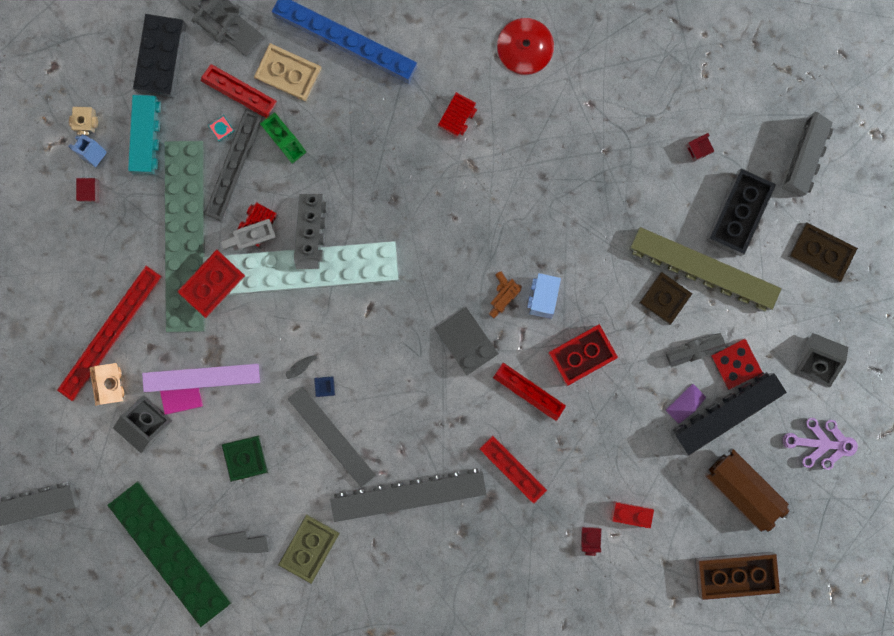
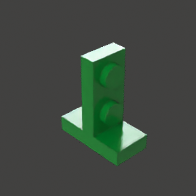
(283, 137)

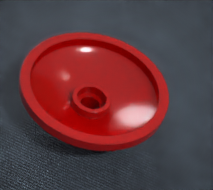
(524, 59)

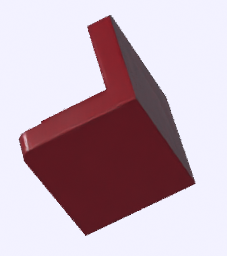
(700, 147)
(87, 189)

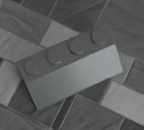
(807, 154)

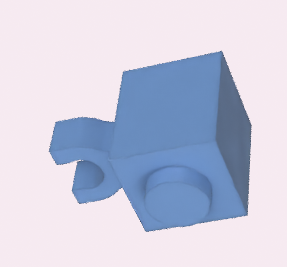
(88, 150)

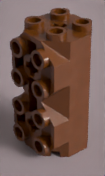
(747, 491)

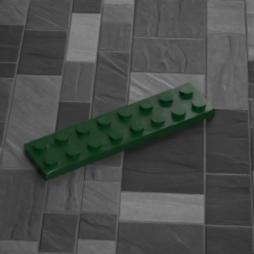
(169, 554)

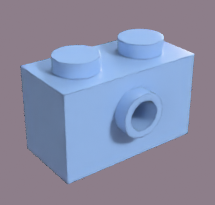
(544, 296)

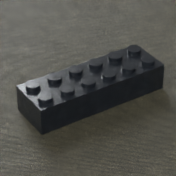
(728, 413)

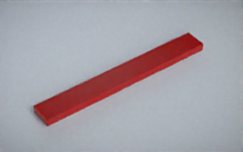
(109, 332)

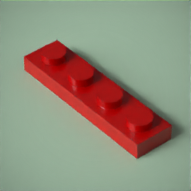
(238, 91)
(529, 391)
(513, 469)

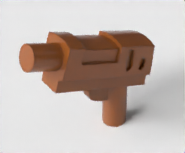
(508, 292)

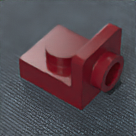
(591, 540)

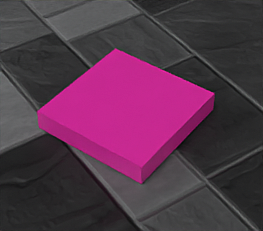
(181, 400)

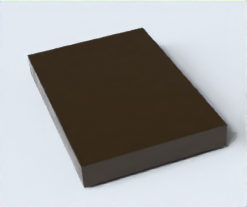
(823, 252)

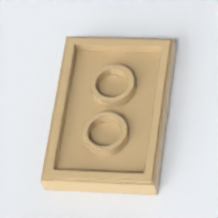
(287, 72)

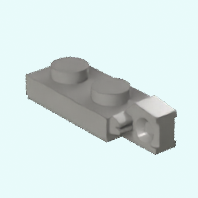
(249, 236)

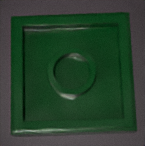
(245, 458)

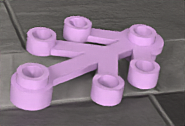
(823, 443)

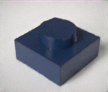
(324, 386)

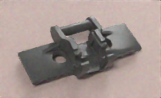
(225, 14)

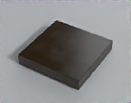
(665, 298)

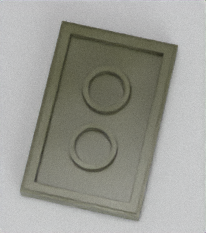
(309, 548)

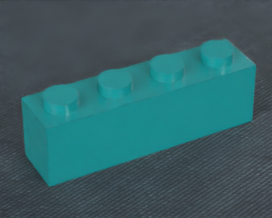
(144, 134)

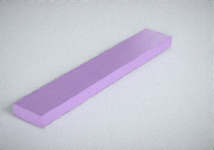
(201, 378)

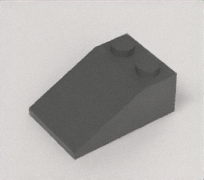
(466, 341)

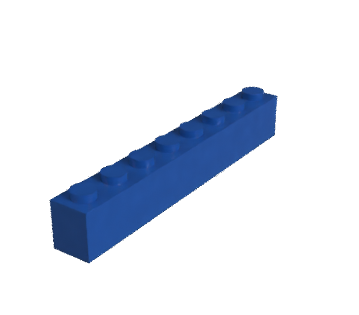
(345, 39)

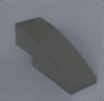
(241, 542)

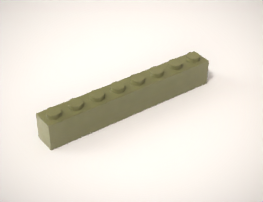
(706, 269)

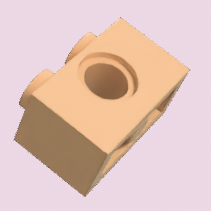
(101, 393)

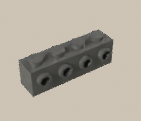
(309, 231)

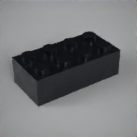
(159, 56)
(741, 212)

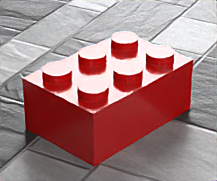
(582, 355)

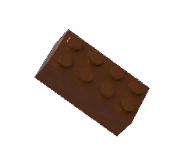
(737, 575)

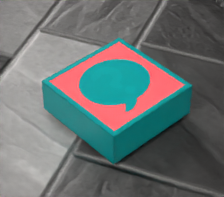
(221, 128)

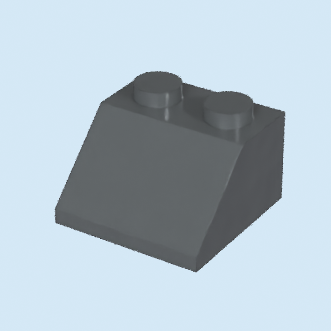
(822, 360)
(142, 424)

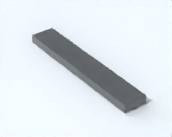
(233, 165)
(331, 437)

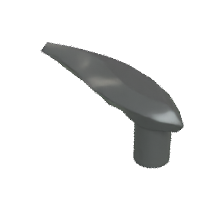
(299, 367)

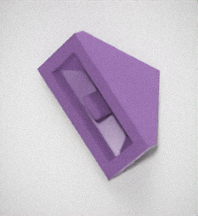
(686, 404)

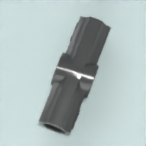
(695, 349)

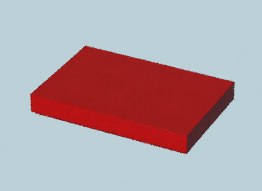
(211, 283)

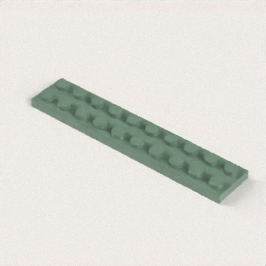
(183, 230)

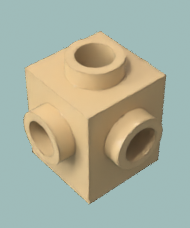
(83, 120)

